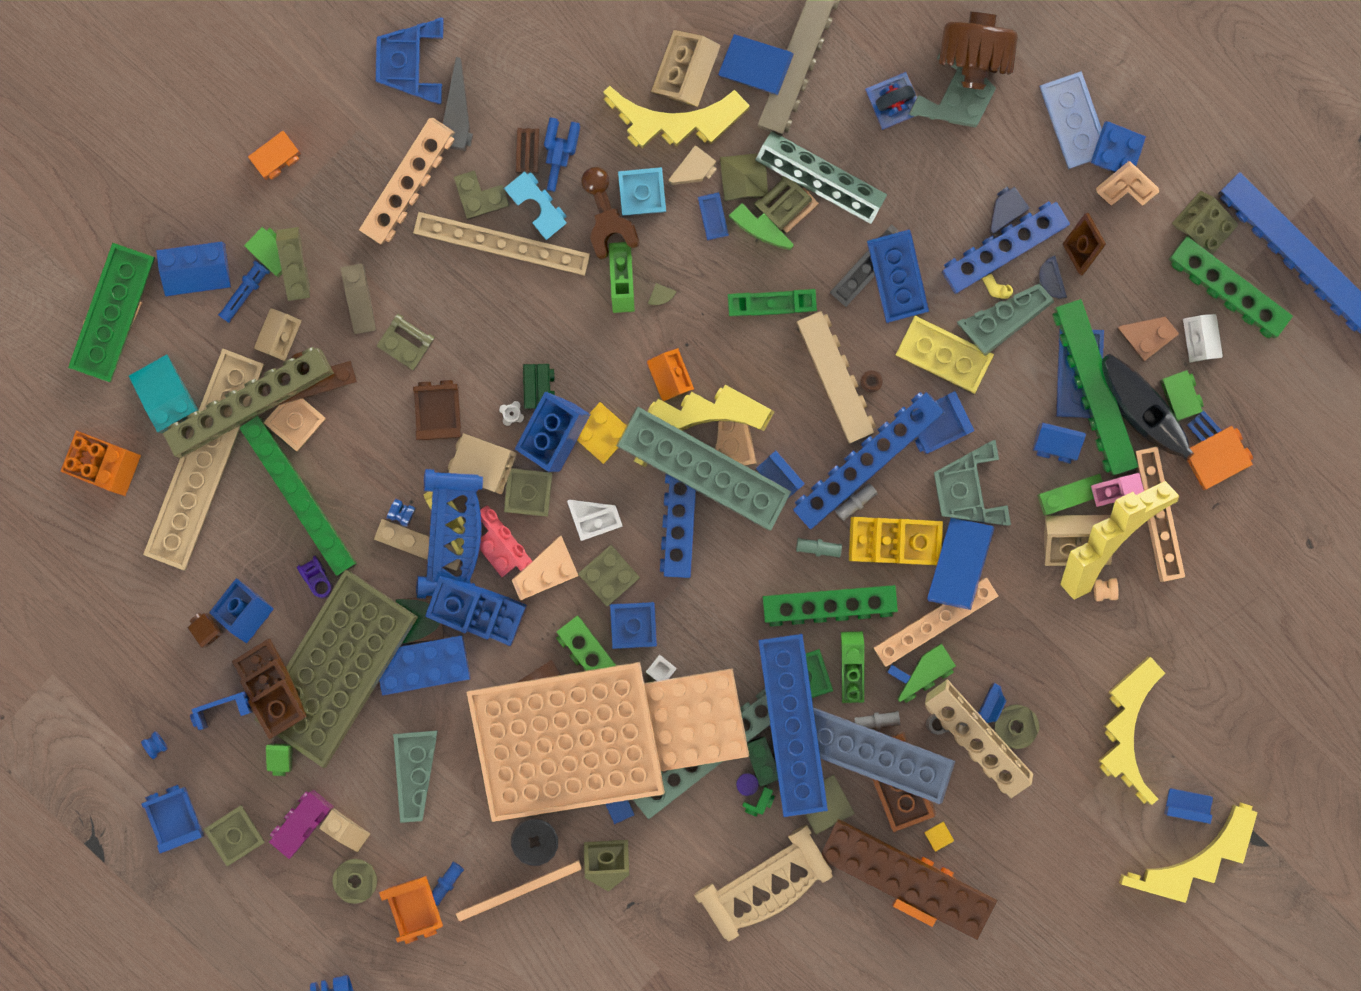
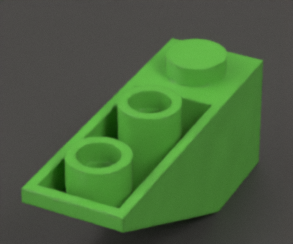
(852, 667)
(929, 667)

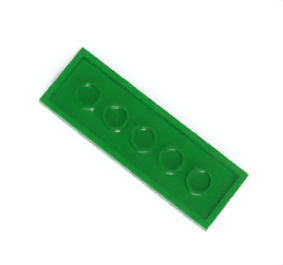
(111, 312)

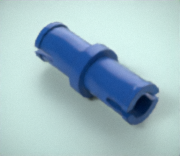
(446, 882)

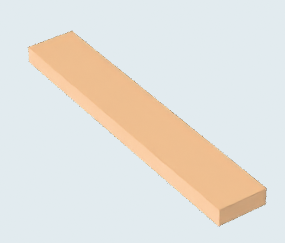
(519, 890)

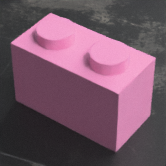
(1109, 491)

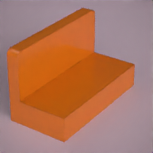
(670, 374)

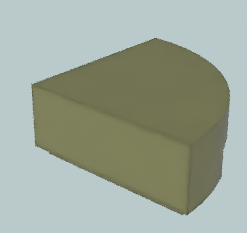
(661, 295)

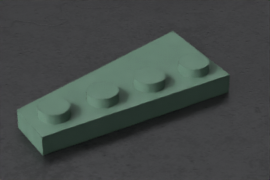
(995, 325)
(413, 769)

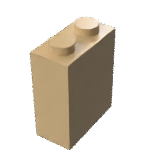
(484, 459)

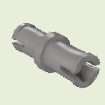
(856, 502)
(879, 720)

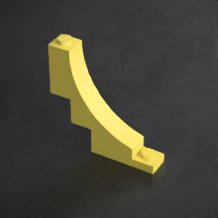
(1176, 880)

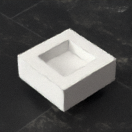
(661, 669)

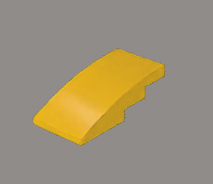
(895, 540)

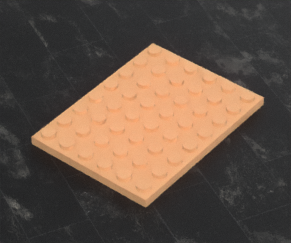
(565, 742)

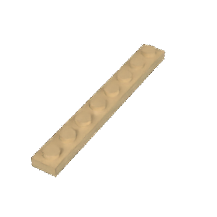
(501, 243)

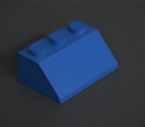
(194, 268)
(552, 432)

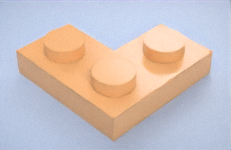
(1127, 180)

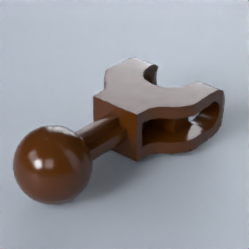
(608, 221)

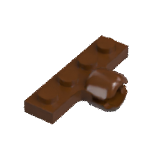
(342, 376)

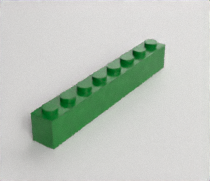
(1097, 398)
(298, 495)

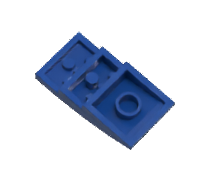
(475, 610)

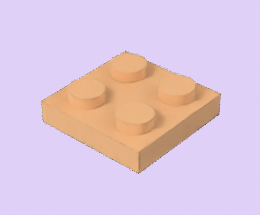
(295, 422)

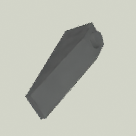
(456, 110)
(857, 276)

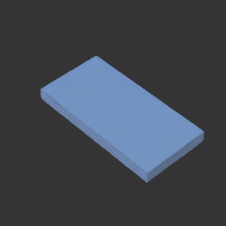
(1072, 118)

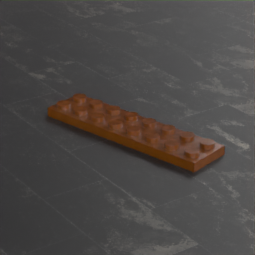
(908, 879)

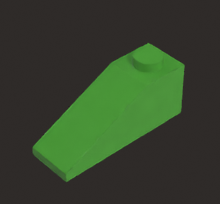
(621, 277)
(1068, 495)

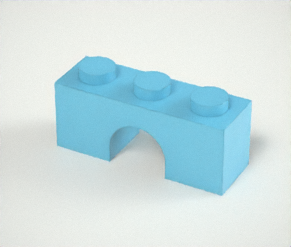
(525, 188)

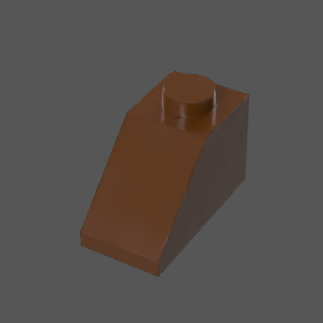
(204, 629)

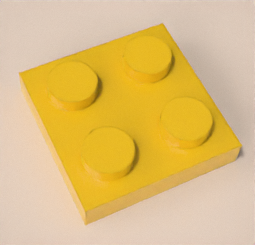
(601, 433)

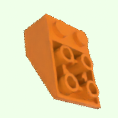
(100, 463)

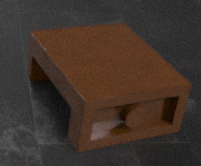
(437, 410)

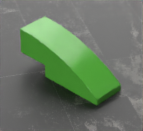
(760, 228)

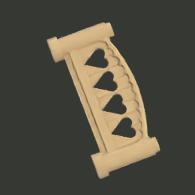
(721, 902)

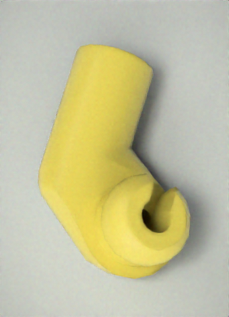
(997, 290)

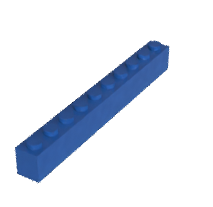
(1294, 248)

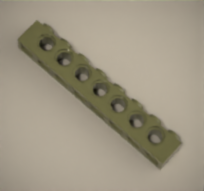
(318, 370)

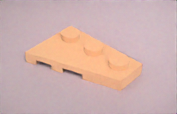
(736, 442)
(546, 571)

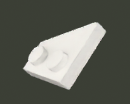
(594, 518)

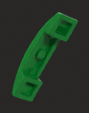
(772, 303)

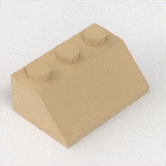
(685, 68)
(1065, 534)

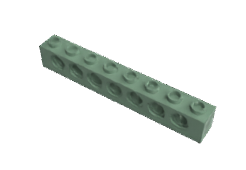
(652, 806)

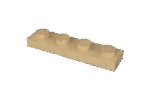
(408, 541)

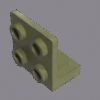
(1206, 222)

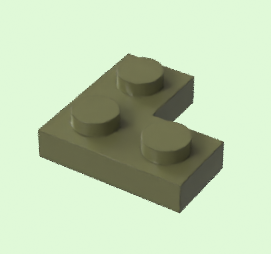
(476, 201)

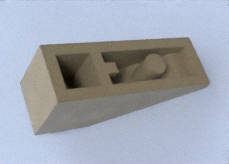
(358, 298)

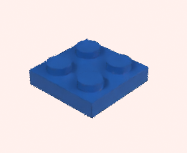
(1117, 147)
(633, 625)

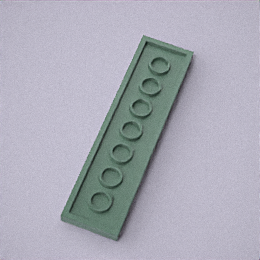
(703, 468)

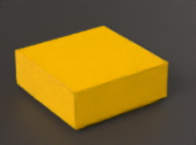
(939, 836)

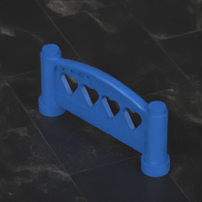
(444, 489)

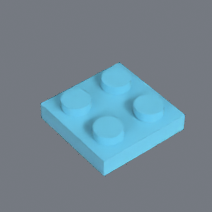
(642, 191)

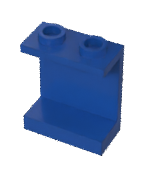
(198, 718)

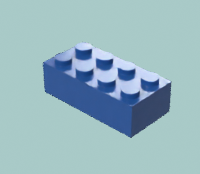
(426, 666)

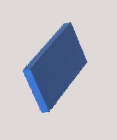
(898, 276)
(1068, 395)
(960, 563)

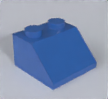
(1058, 442)
(241, 610)

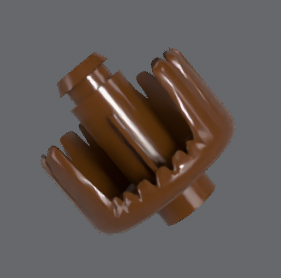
(978, 48)

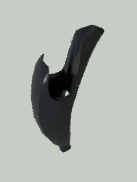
(1145, 408)

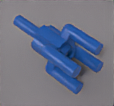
(559, 149)

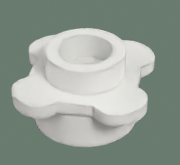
(508, 419)

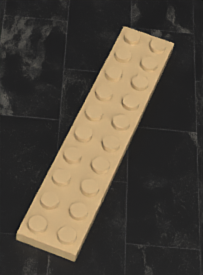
(200, 471)

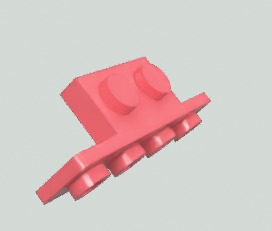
(500, 546)

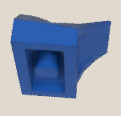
(992, 704)

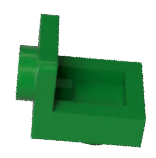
(765, 800)

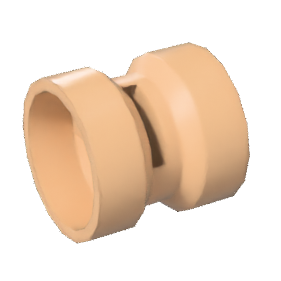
(1106, 589)

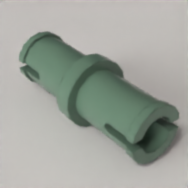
(818, 547)

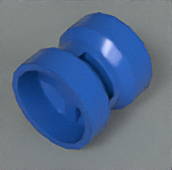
(406, 512)

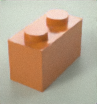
(274, 156)

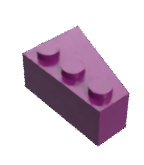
(300, 823)

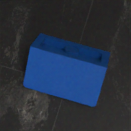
(780, 472)
(1189, 806)

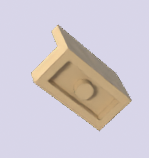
(277, 334)

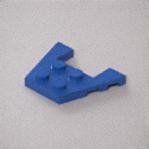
(400, 60)

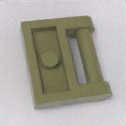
(787, 206)
(400, 347)

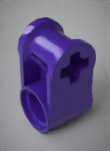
(315, 576)

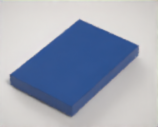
(755, 64)

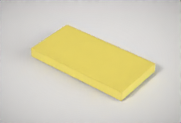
(944, 354)

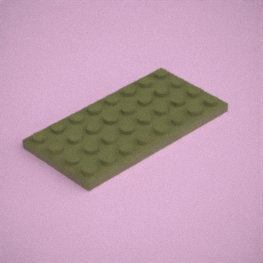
(342, 663)

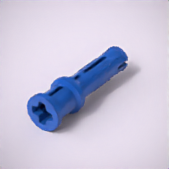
(253, 283)

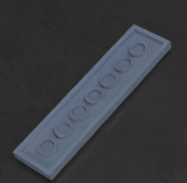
(882, 757)

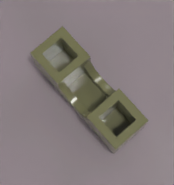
(292, 263)

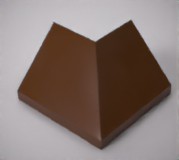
(1084, 244)

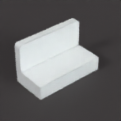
(1202, 337)

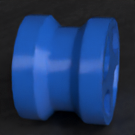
(154, 745)

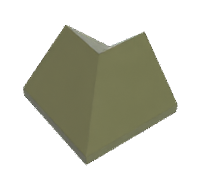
(743, 177)
(606, 862)

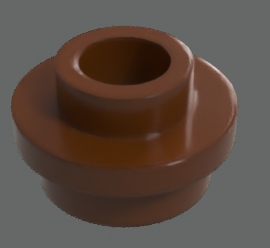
(871, 374)

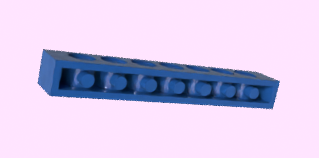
(813, 516)

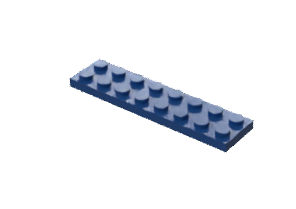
(793, 725)

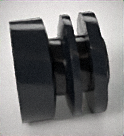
(536, 855)

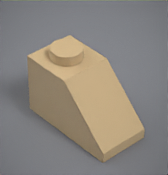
(694, 168)
(344, 830)

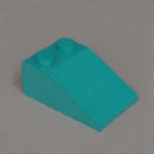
(163, 393)

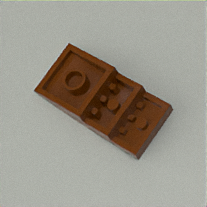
(269, 689)

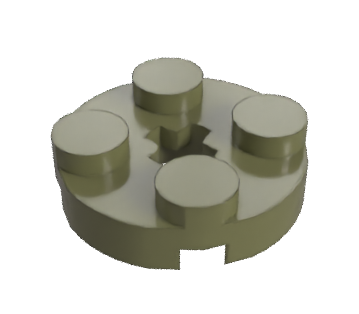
(1027, 732)
(363, 890)

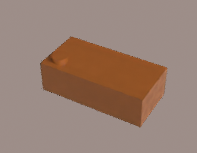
(902, 807)

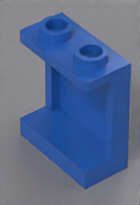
(946, 428)
(172, 818)

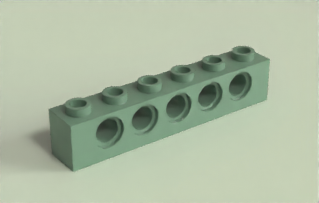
(821, 177)

